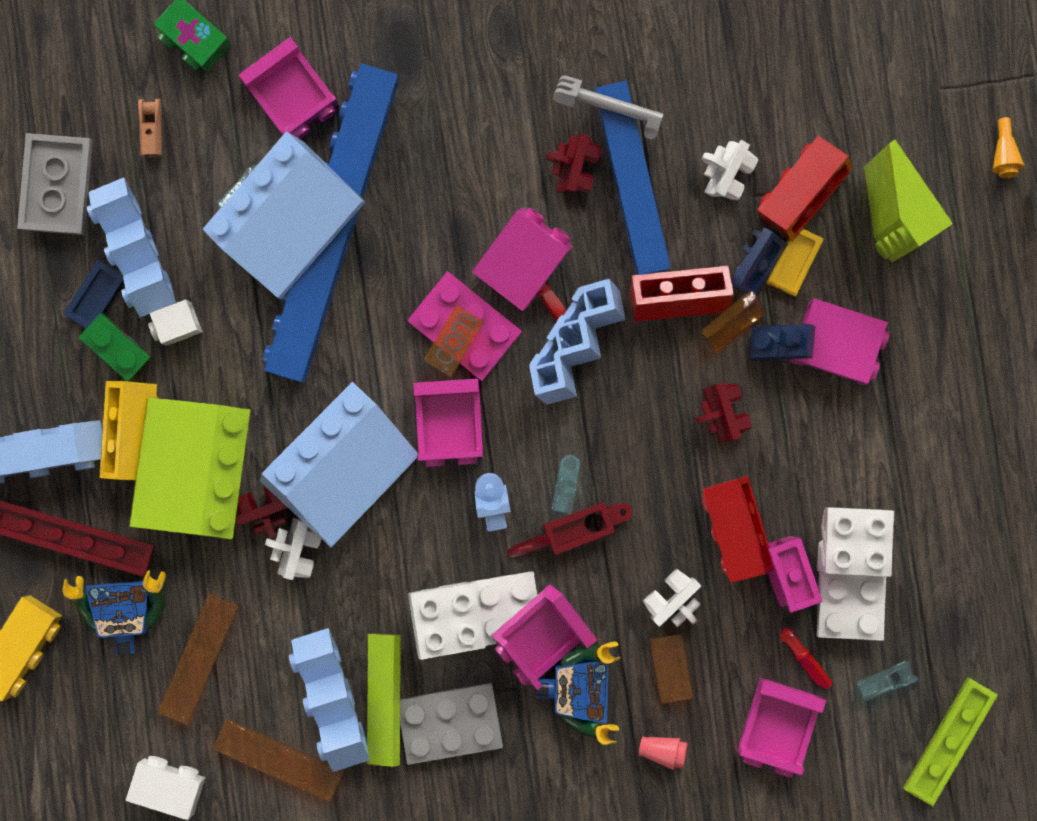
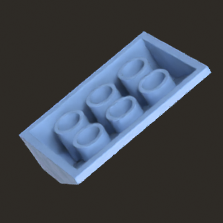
(283, 215)
(339, 465)

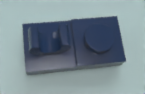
(758, 262)
(782, 342)

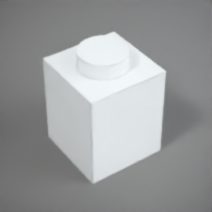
(174, 323)

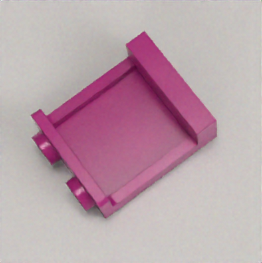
(289, 90)
(523, 257)
(844, 341)
(448, 421)
(792, 574)
(541, 636)
(779, 727)

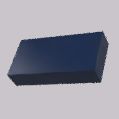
(95, 294)

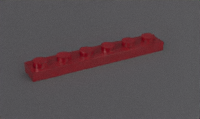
(75, 538)

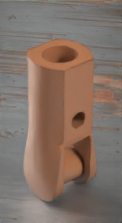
(150, 131)

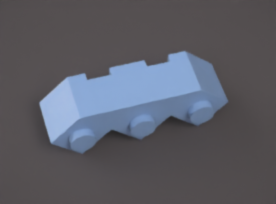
(131, 247)
(574, 340)
(51, 448)
(329, 700)

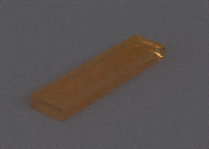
(198, 658)
(277, 759)

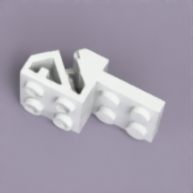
(853, 572)
(467, 613)

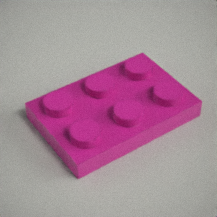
(491, 341)

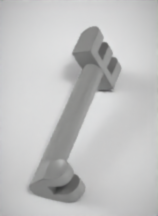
(569, 91)

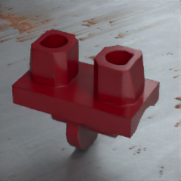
(569, 162)
(720, 414)
(249, 511)

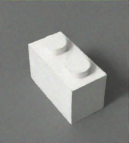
(166, 787)

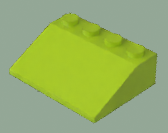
(900, 204)
(190, 468)

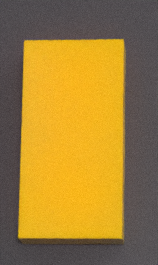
(795, 263)

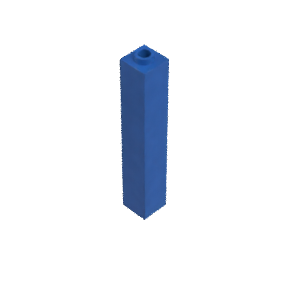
(633, 185)

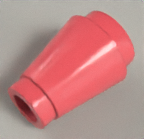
(664, 751)

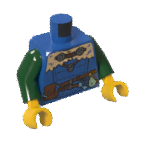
(119, 608)
(582, 690)

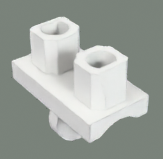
(724, 166)
(291, 562)
(663, 609)

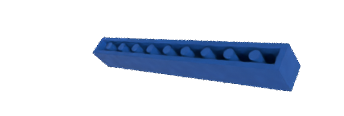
(353, 161)

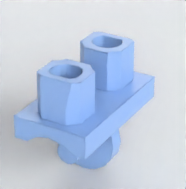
(492, 501)

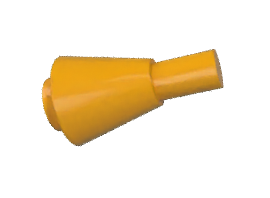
(1007, 156)

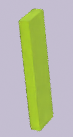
(383, 699)
(950, 741)

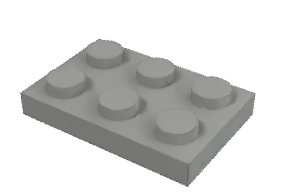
(54, 184)
(450, 723)

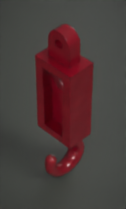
(571, 530)

